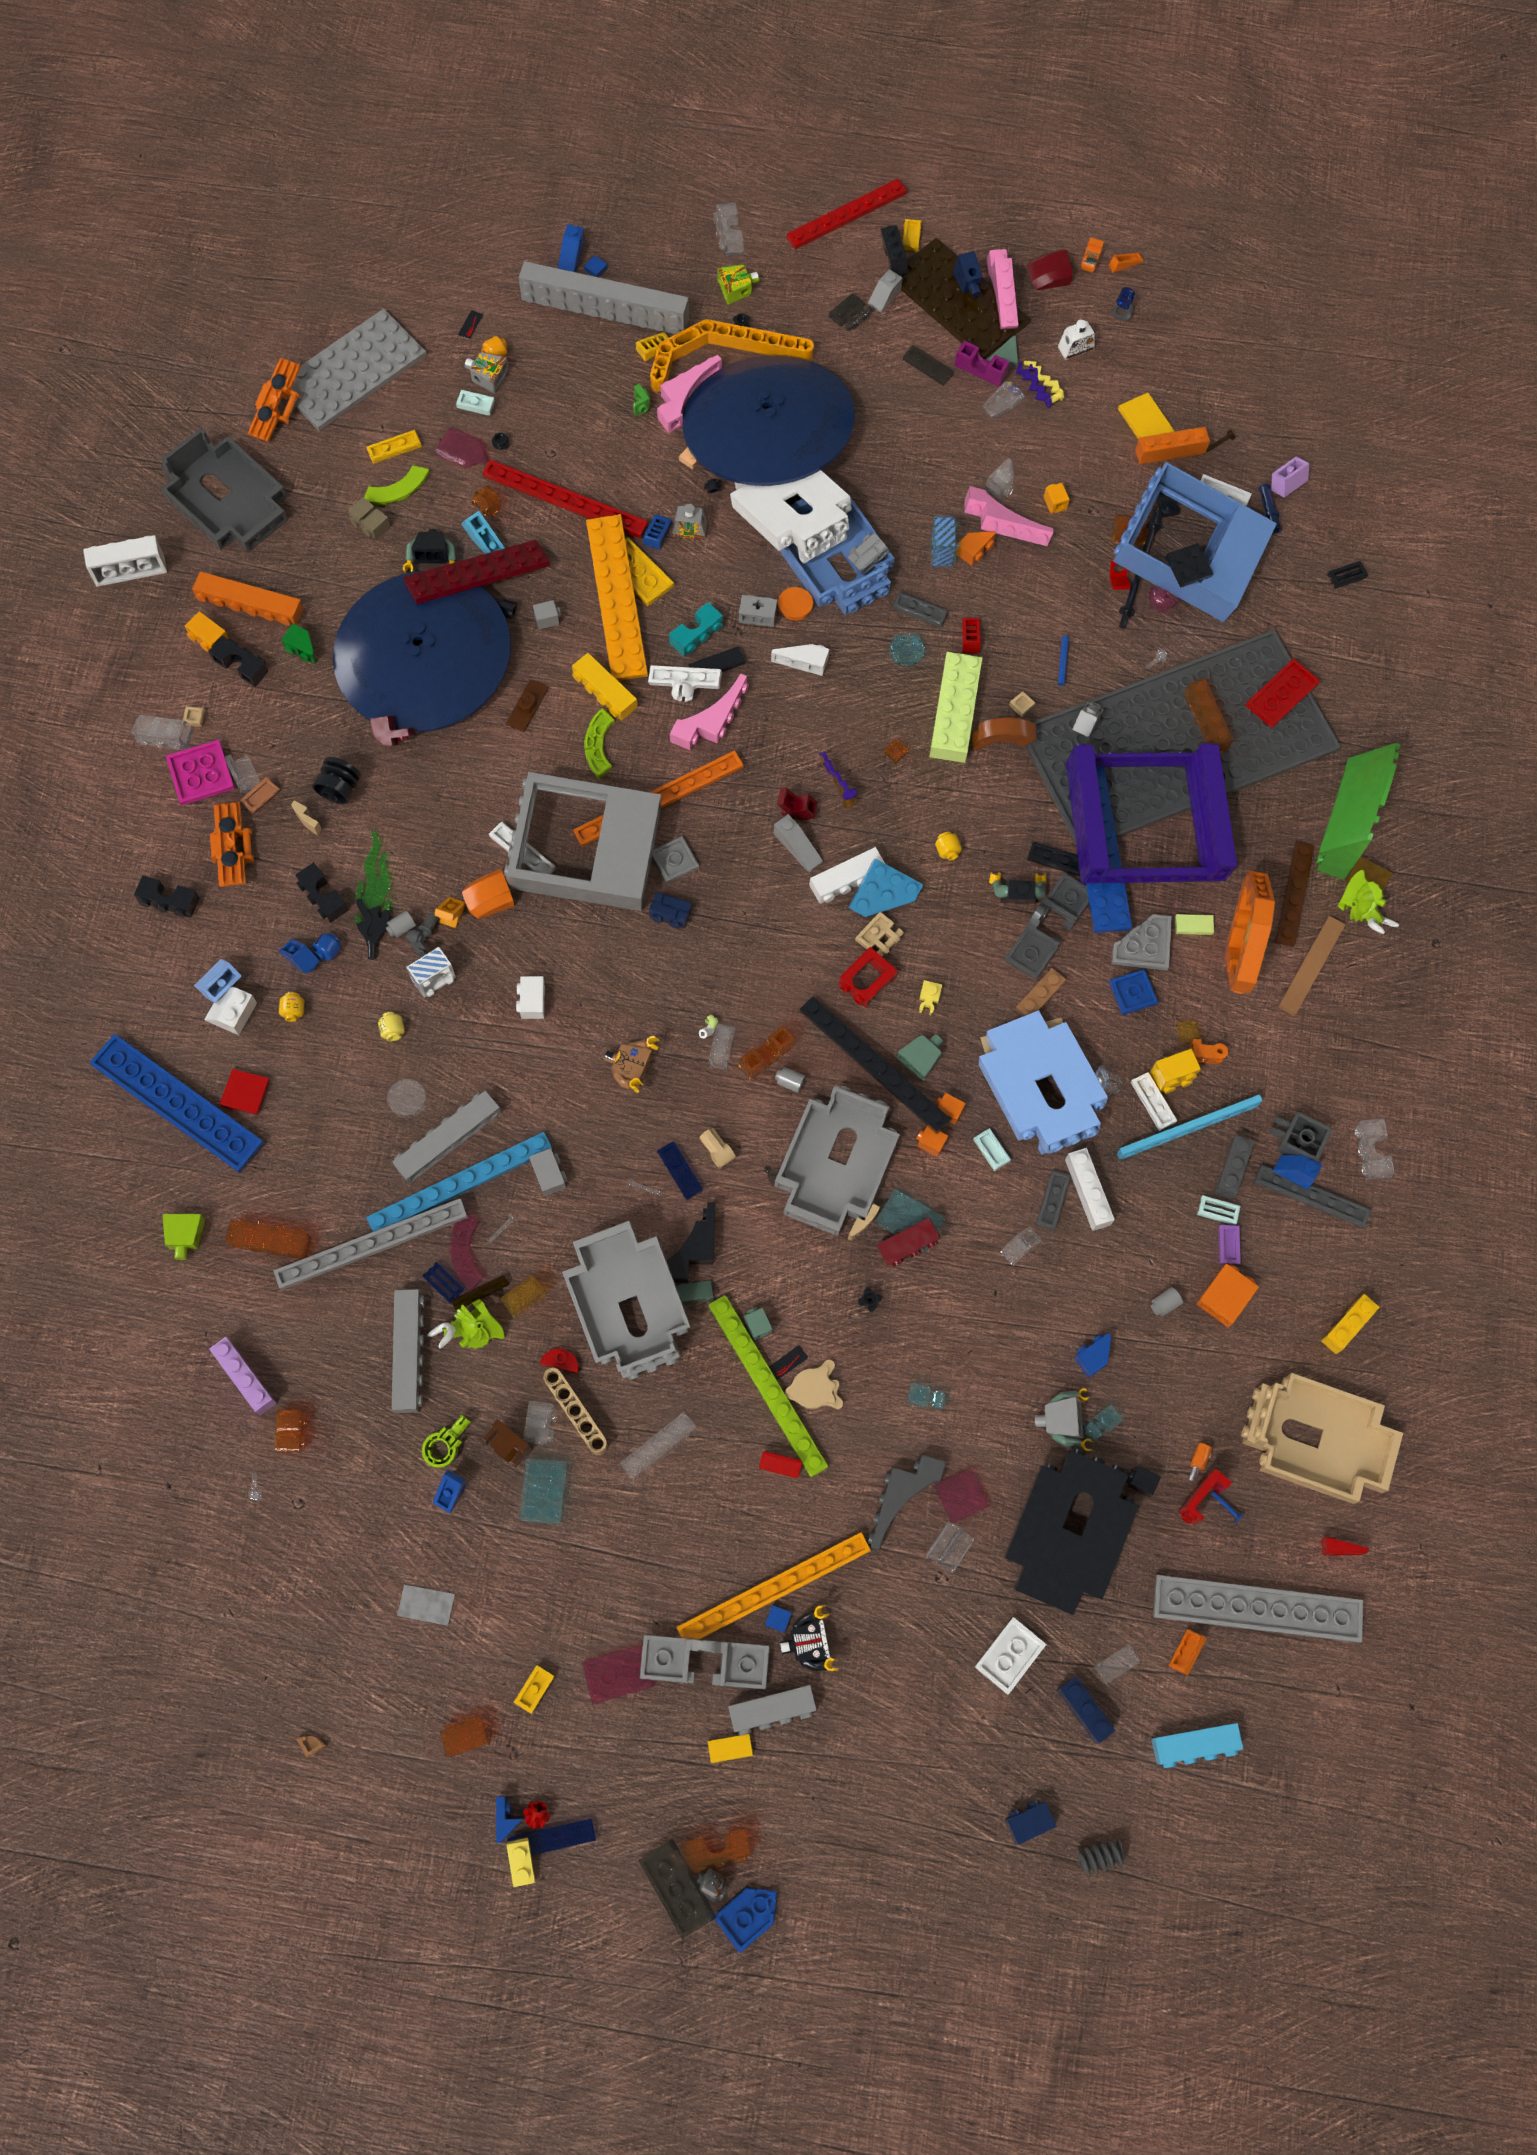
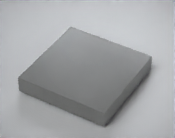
(674, 859)

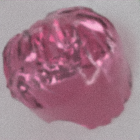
(1161, 600)

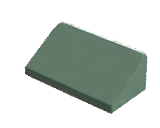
(695, 1292)

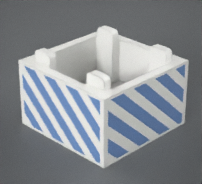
(431, 972)

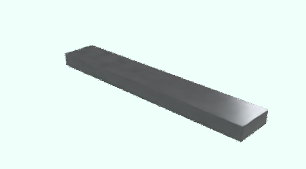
(1314, 1197)

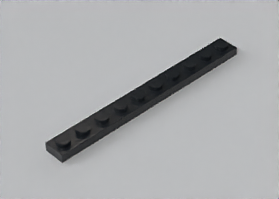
(875, 1065)

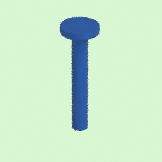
(1227, 1506)

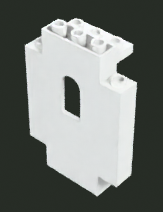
(781, 525)

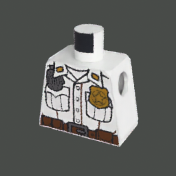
(1077, 340)

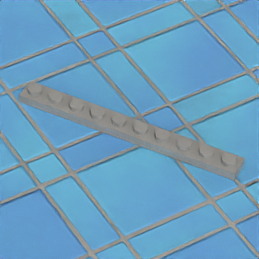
(370, 1244)

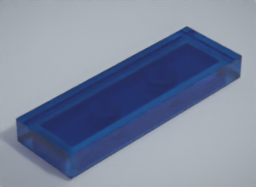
(679, 1170)

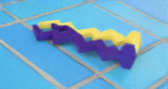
(1040, 389)

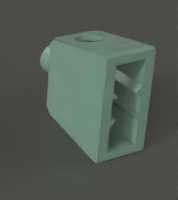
(921, 1055)

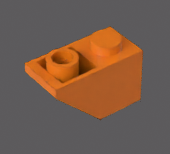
(975, 545)

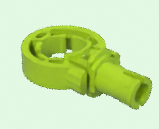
(453, 1444)

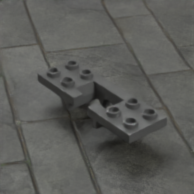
(1034, 947)

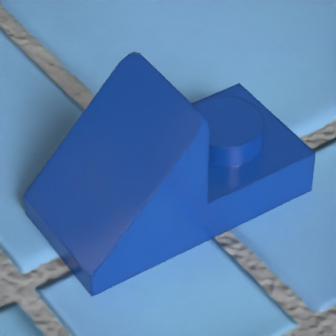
(449, 1491)
(503, 1825)

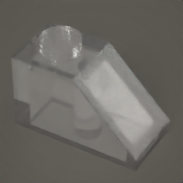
(1003, 399)
(1001, 480)

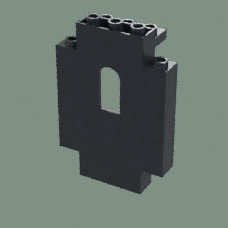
(1057, 1561)

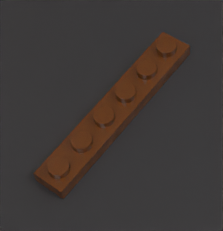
(1294, 894)

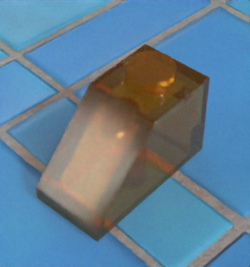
(1120, 525)

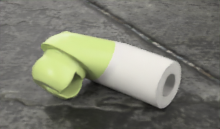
(710, 1029)

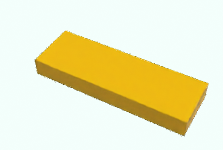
(393, 446)

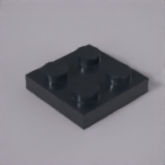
(1189, 565)

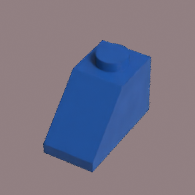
(299, 956)
(1298, 1169)

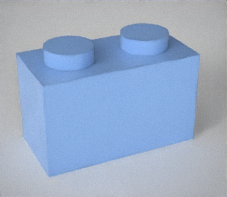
(217, 980)

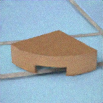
(311, 1744)

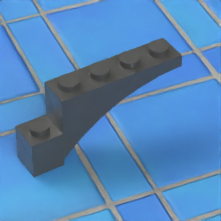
(899, 1490)

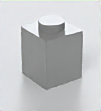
(546, 614)

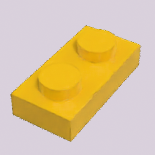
(534, 1689)

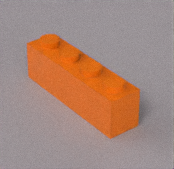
(1172, 445)

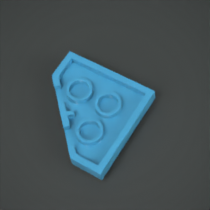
(883, 890)

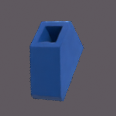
(1094, 1357)

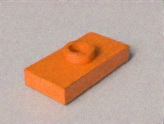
(1187, 1652)

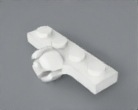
(684, 679)

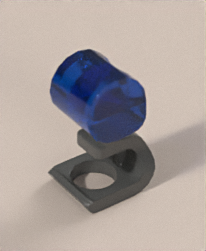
(1124, 303)

